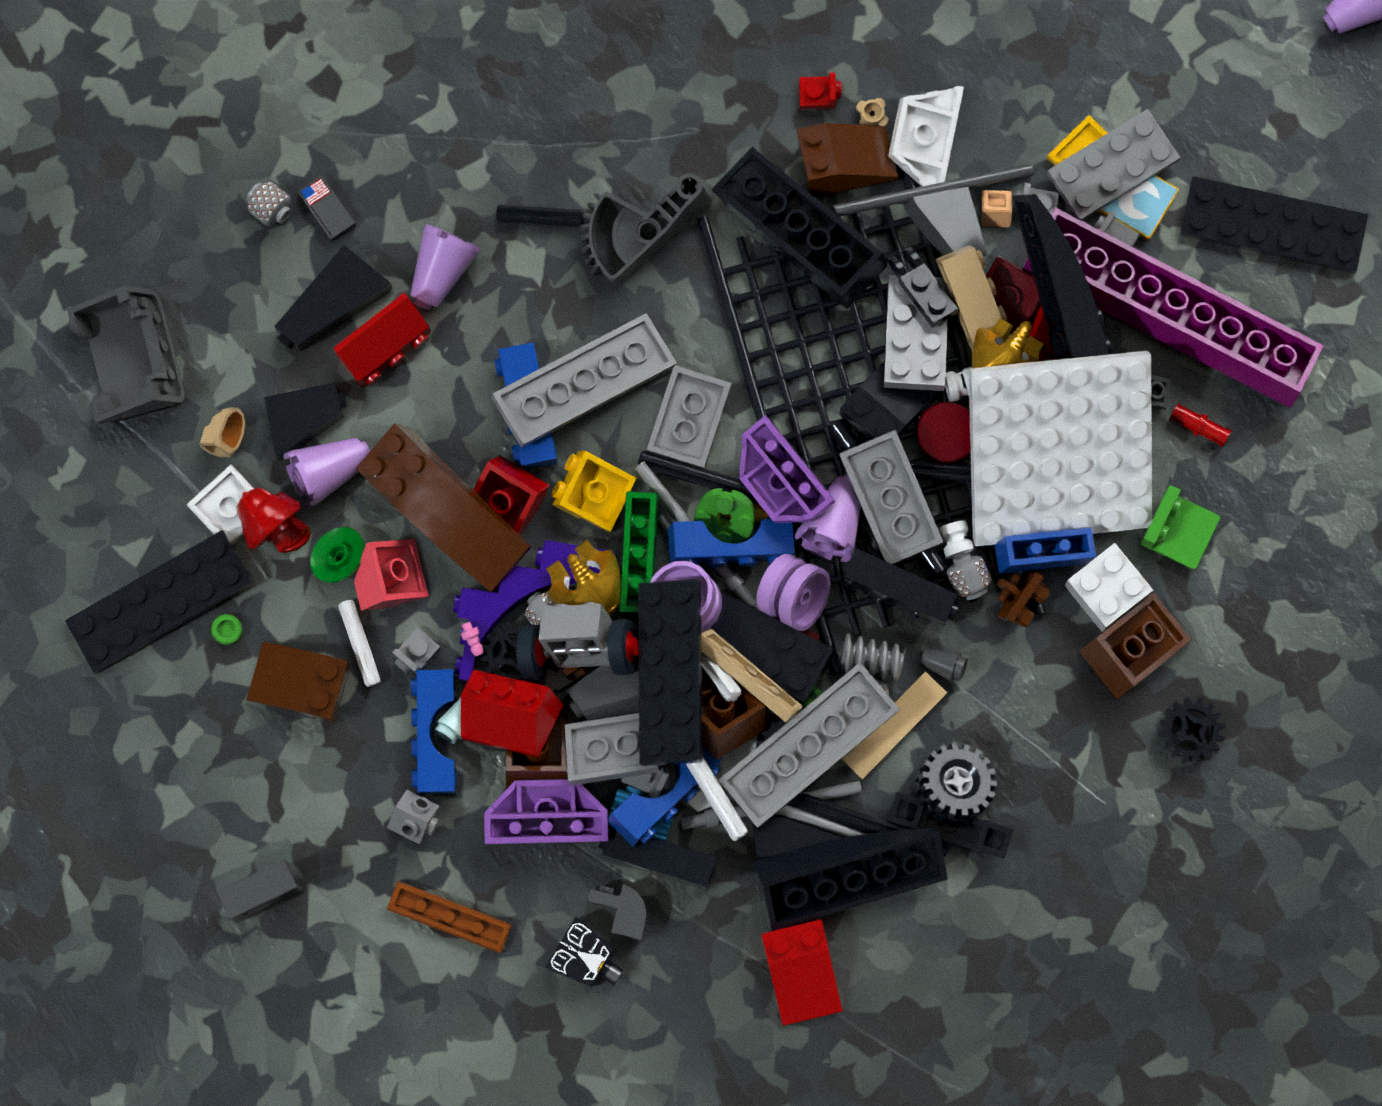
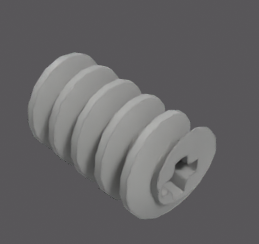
(873, 657)

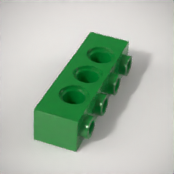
(638, 548)

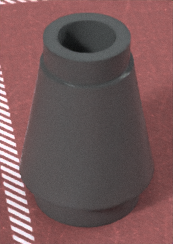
(945, 663)

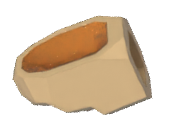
(224, 433)

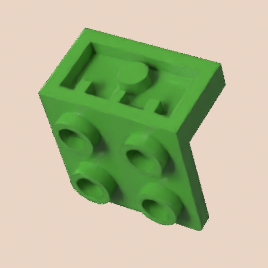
(1180, 529)

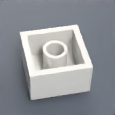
(1108, 587)

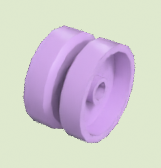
(793, 592)
(710, 594)

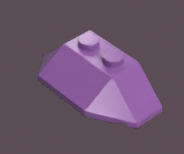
(780, 476)
(545, 814)

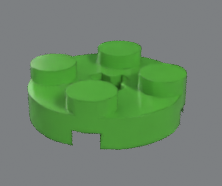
(733, 503)

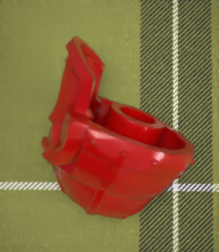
(272, 520)

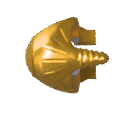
(1014, 351)
(591, 587)

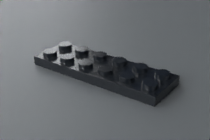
(1274, 225)
(159, 601)
(670, 673)

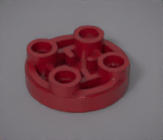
(945, 432)

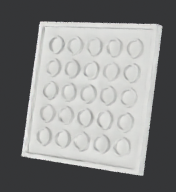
(1061, 446)

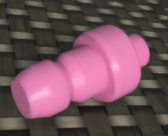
(471, 635)

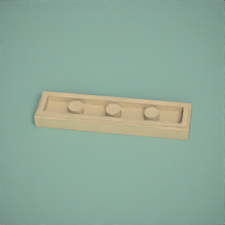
(749, 676)
(913, 708)

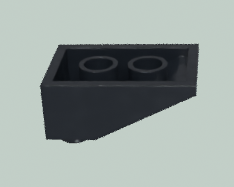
(880, 410)

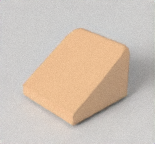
(996, 208)

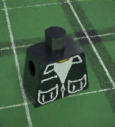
(584, 956)

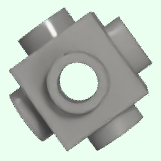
(414, 817)

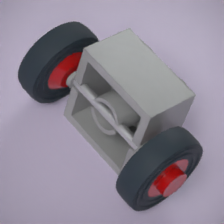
(577, 638)

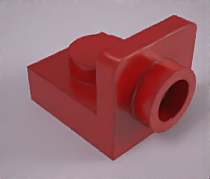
(819, 92)

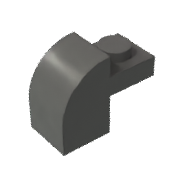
(629, 907)

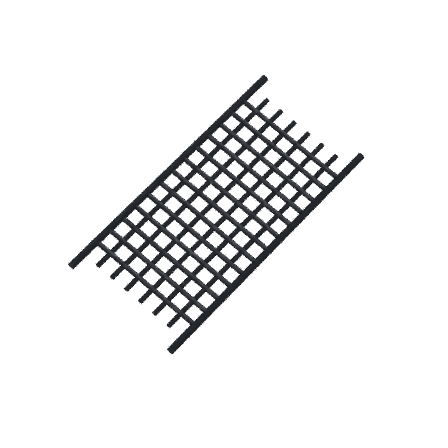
(752, 385)

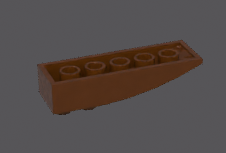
(443, 506)

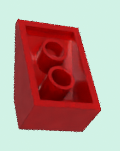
(511, 492)
(801, 972)

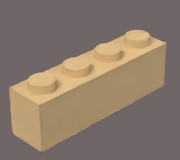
(971, 291)

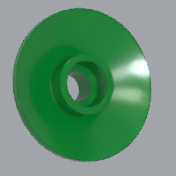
(337, 555)

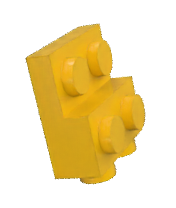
(592, 490)

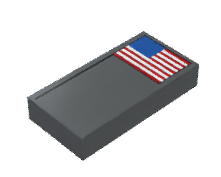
(326, 208)

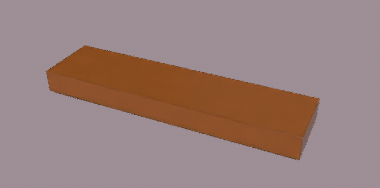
(449, 917)

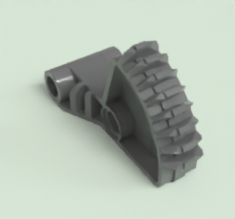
(668, 216)

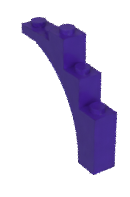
(489, 608)

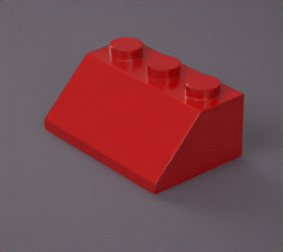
(383, 341)
(508, 713)

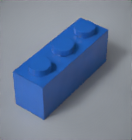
(1045, 550)

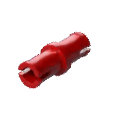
(1200, 425)

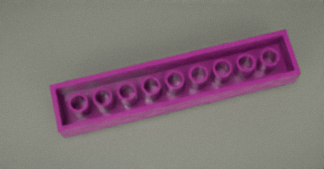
(1190, 314)

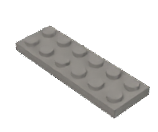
(583, 380)
(808, 745)

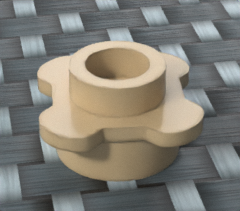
(876, 106)

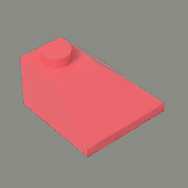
(389, 575)

